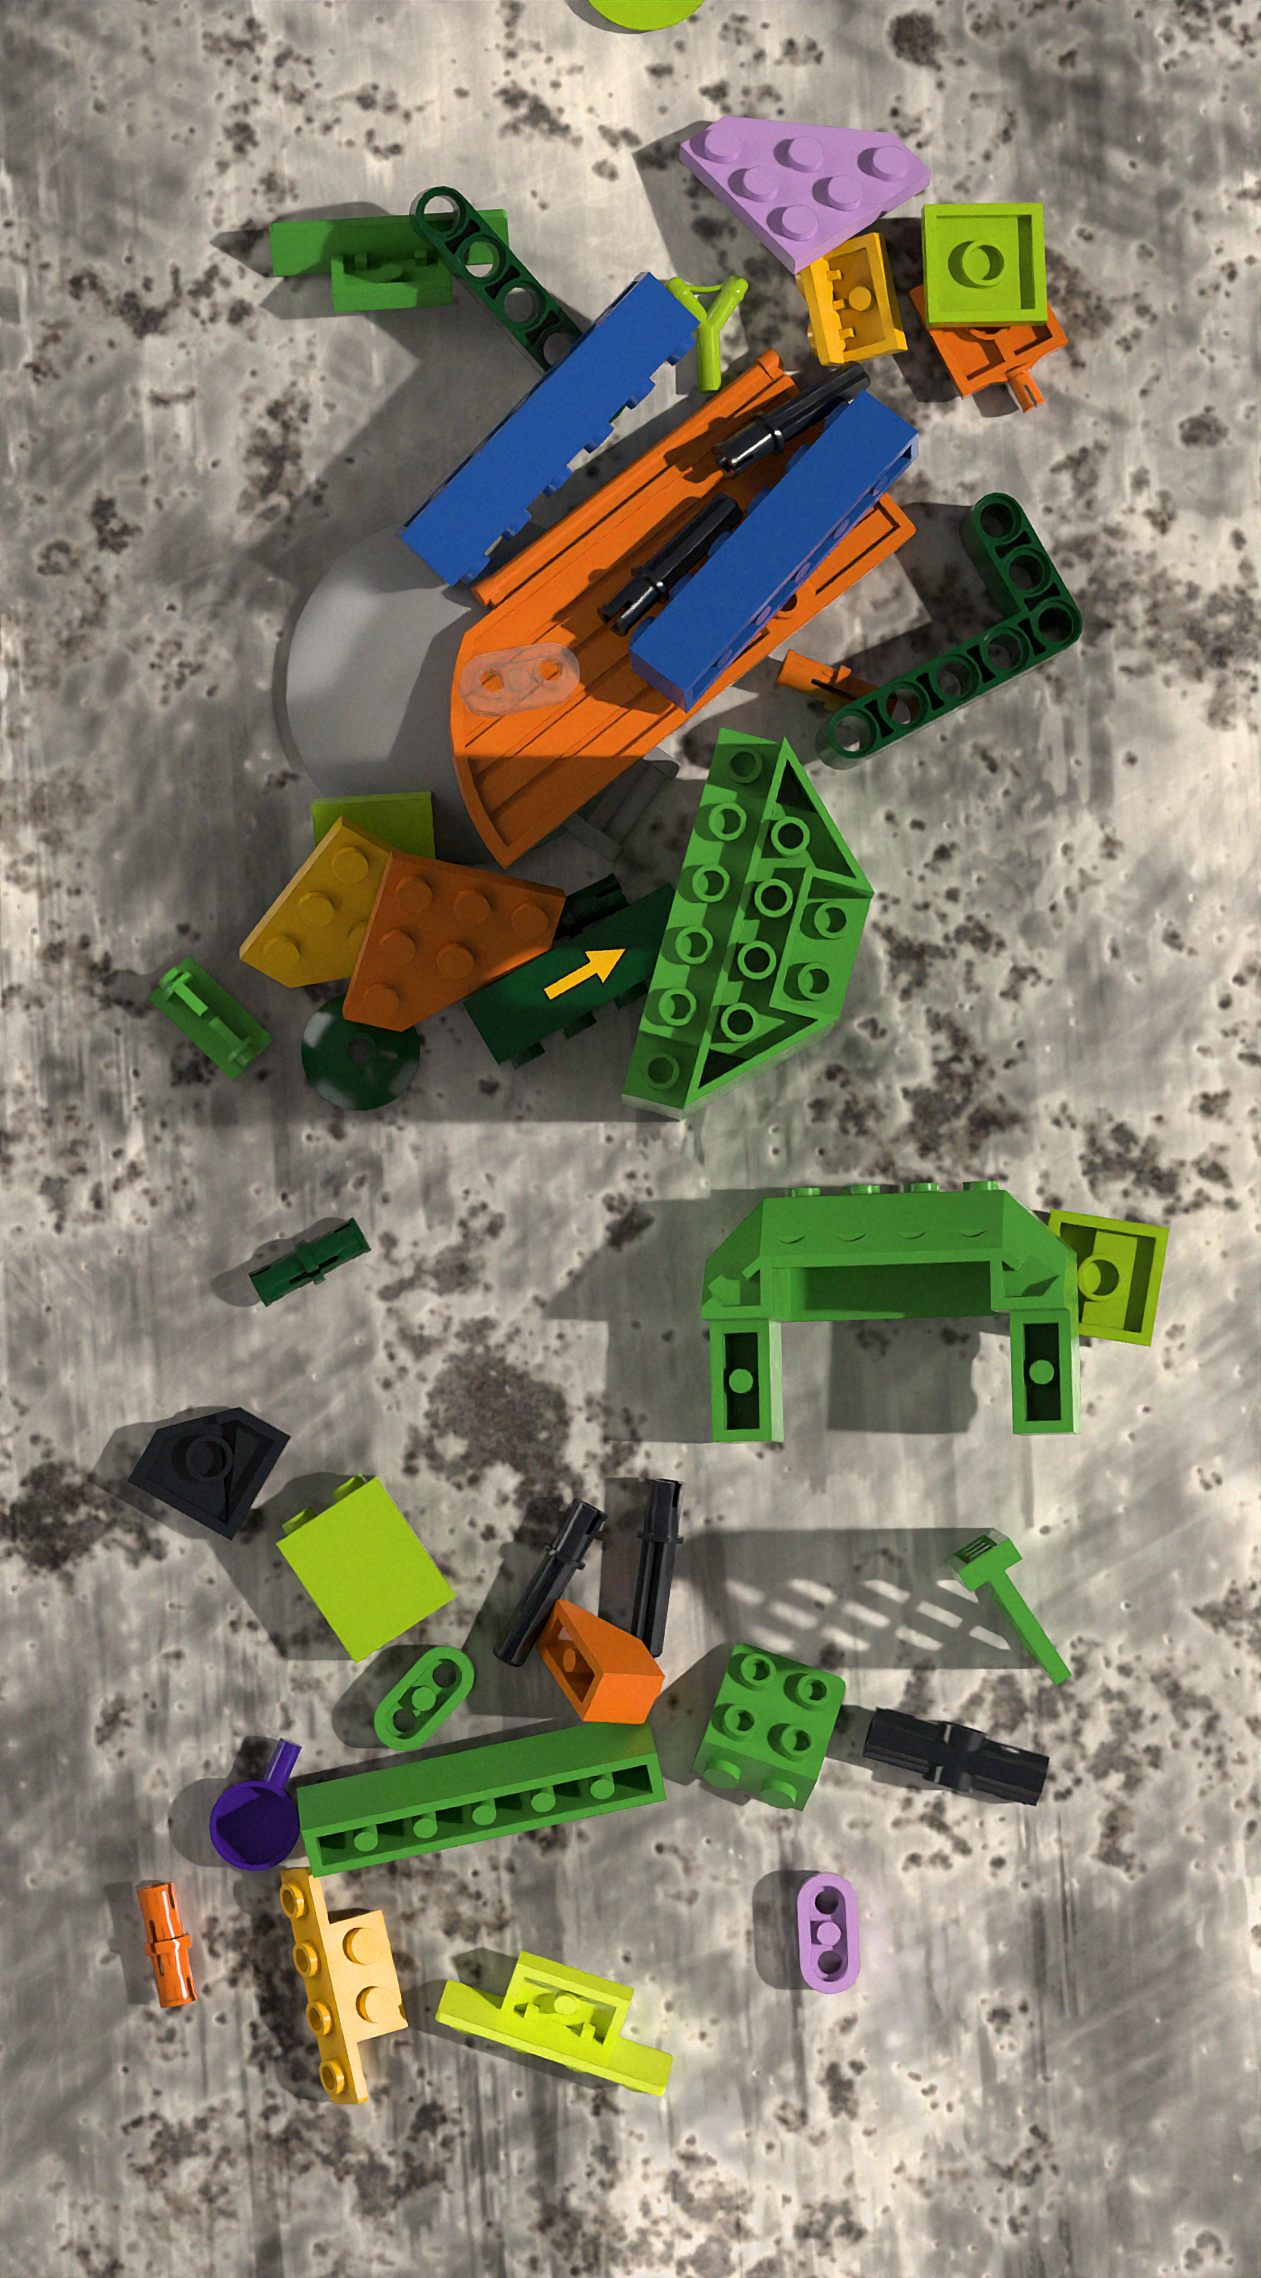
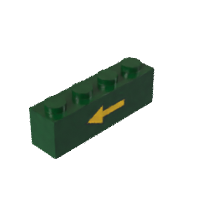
(573, 982)

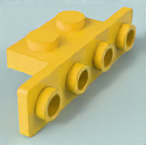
(346, 1981)

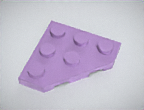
(803, 183)

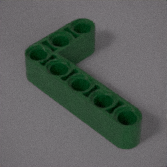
(503, 277)
(969, 660)

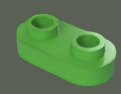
(424, 1698)

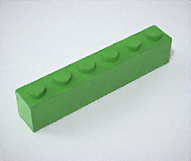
(478, 1795)

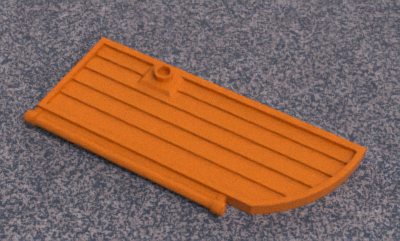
(544, 764)

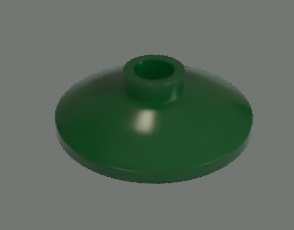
(353, 1083)

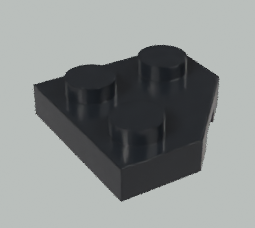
(211, 1466)

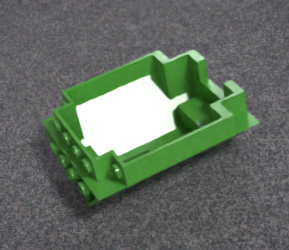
(752, 936)

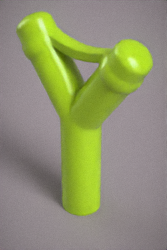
(711, 324)

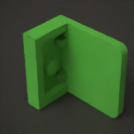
(769, 1727)

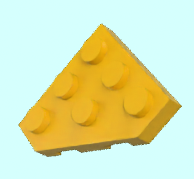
(323, 911)

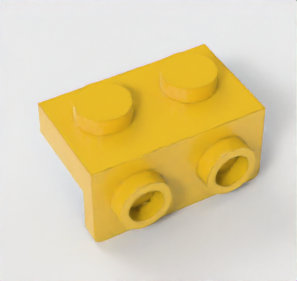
(852, 303)

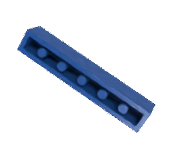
(547, 429)
(772, 550)

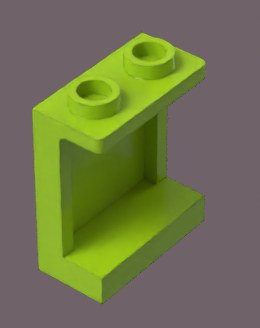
(364, 1566)

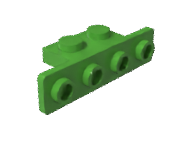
(376, 259)

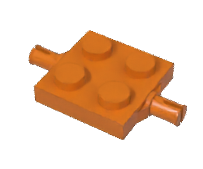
(993, 354)

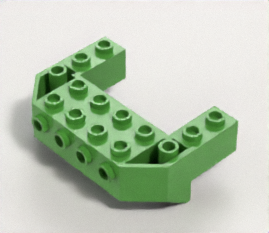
(885, 1261)

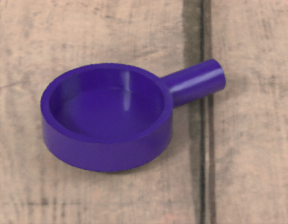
(257, 1819)

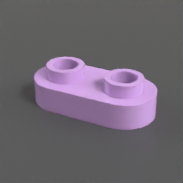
(828, 1932)

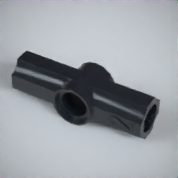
(955, 1756)

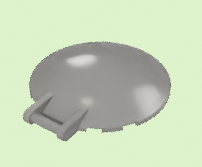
(375, 686)

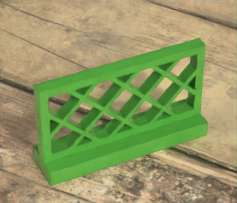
(985, 1563)

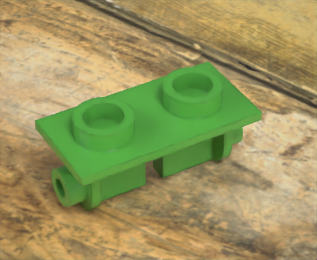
(210, 1017)

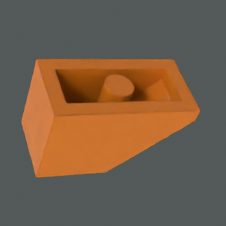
(599, 1666)

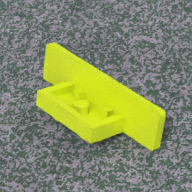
(561, 2018)

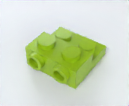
(1116, 1274)

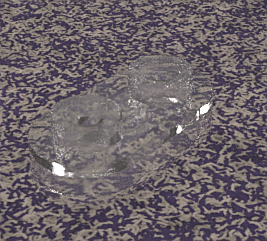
(521, 680)

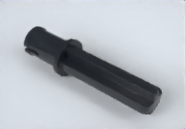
(772, 430)
(673, 561)
(657, 1562)
(549, 1582)

